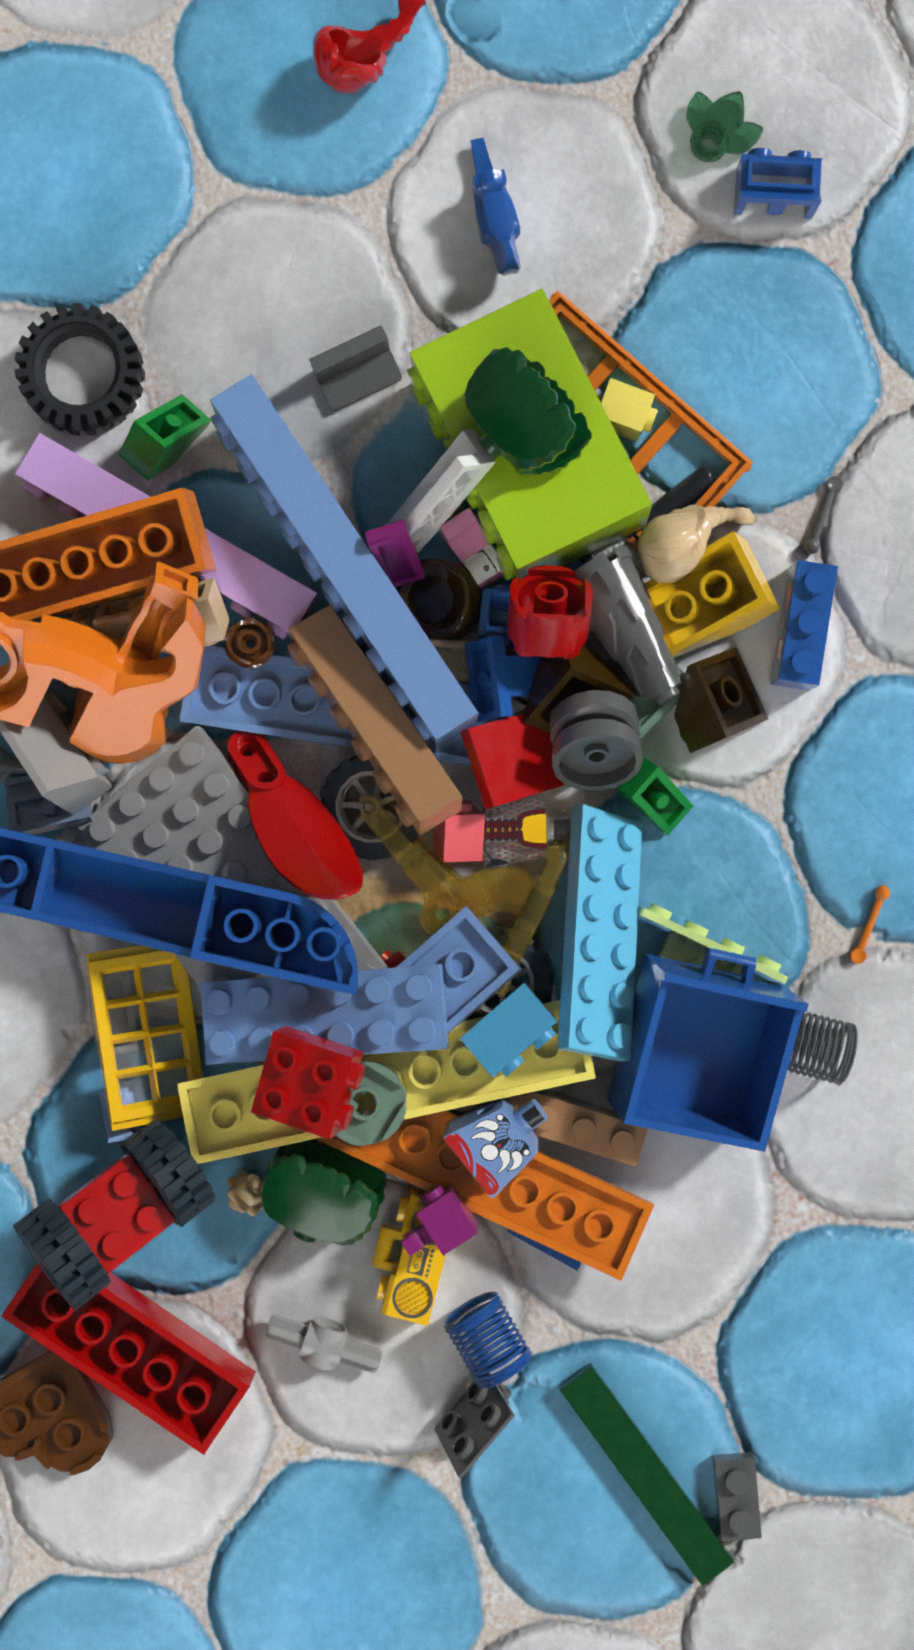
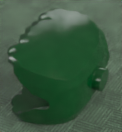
(524, 414)
(322, 1193)

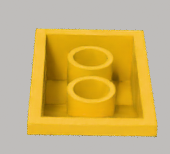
(715, 598)

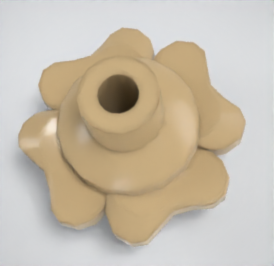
(245, 1193)

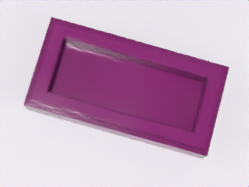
(395, 553)

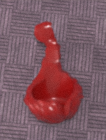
(355, 58)

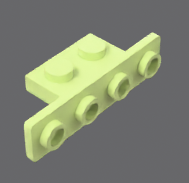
(690, 943)

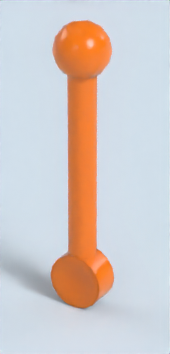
(858, 954)

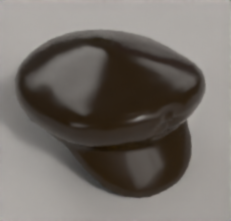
(444, 601)

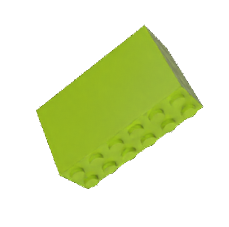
(533, 515)

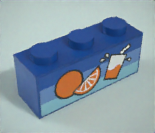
(804, 625)

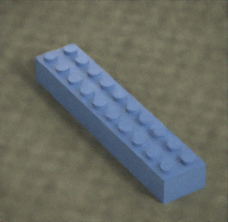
(343, 563)

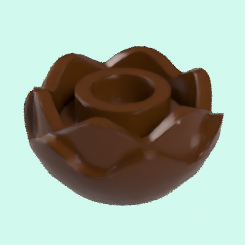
(243, 632)

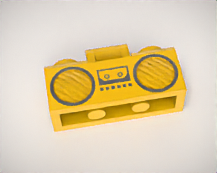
(413, 1278)

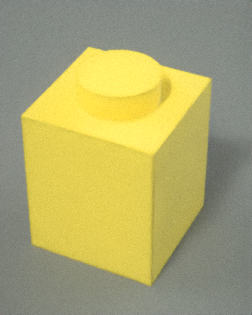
(628, 409)

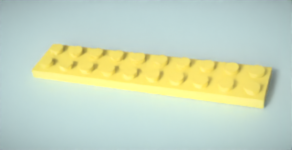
(220, 1105)

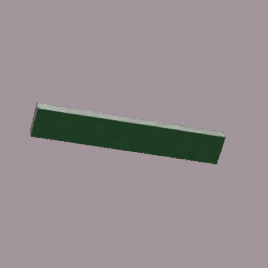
(646, 1474)

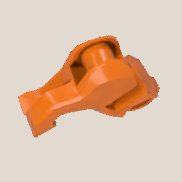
(120, 681)

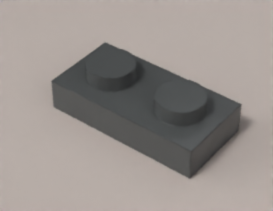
(737, 1496)

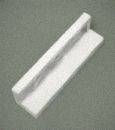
(444, 488)

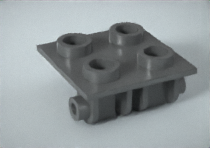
(474, 1424)

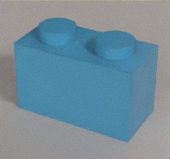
(509, 1031)

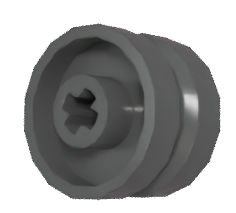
(595, 740)

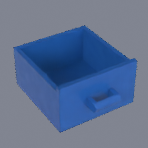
(707, 1050)

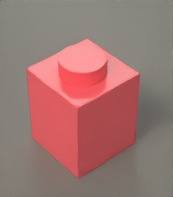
(461, 835)

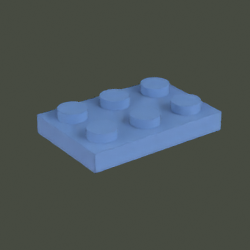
(471, 961)

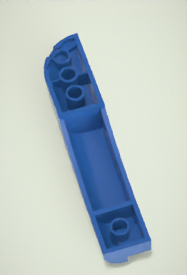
(175, 911)

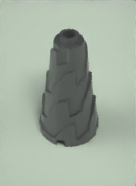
(629, 625)

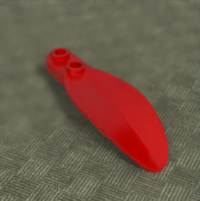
(293, 824)

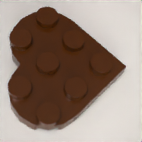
(53, 1415)

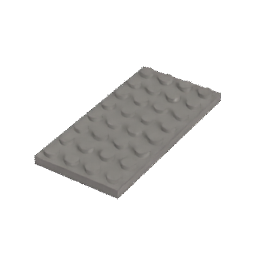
(196, 817)

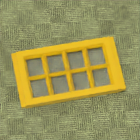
(143, 1032)

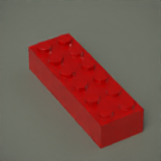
(137, 1354)

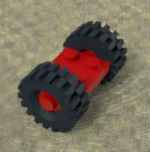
(115, 1213)

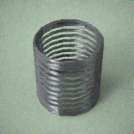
(809, 1047)

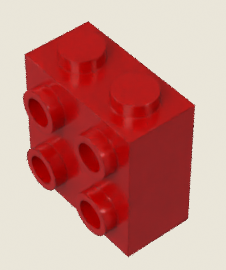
(308, 1082)

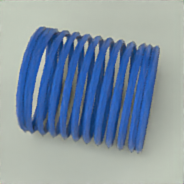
(473, 1321)

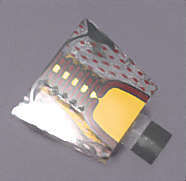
(520, 832)

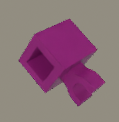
(443, 1219)

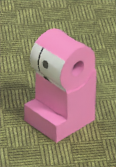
(470, 548)

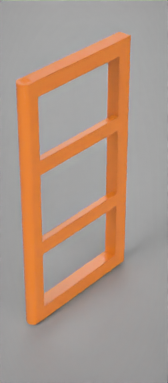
(680, 411)

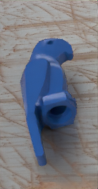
(495, 211)

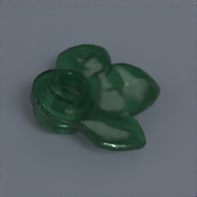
(722, 124)

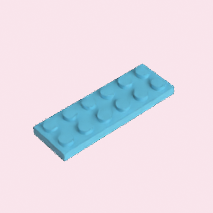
(600, 935)

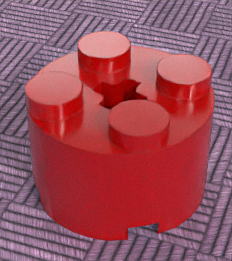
(549, 612)

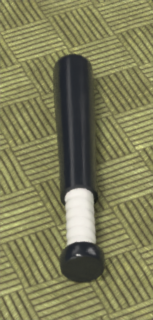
(677, 498)

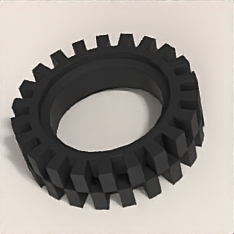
(60, 328)

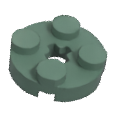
(390, 1103)

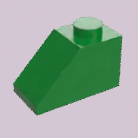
(163, 436)
(655, 797)

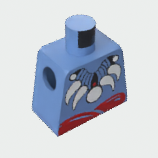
(495, 1141)

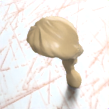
(677, 540)

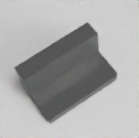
(356, 369)

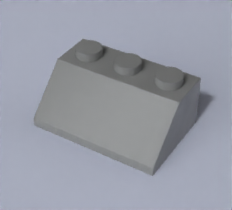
(53, 763)

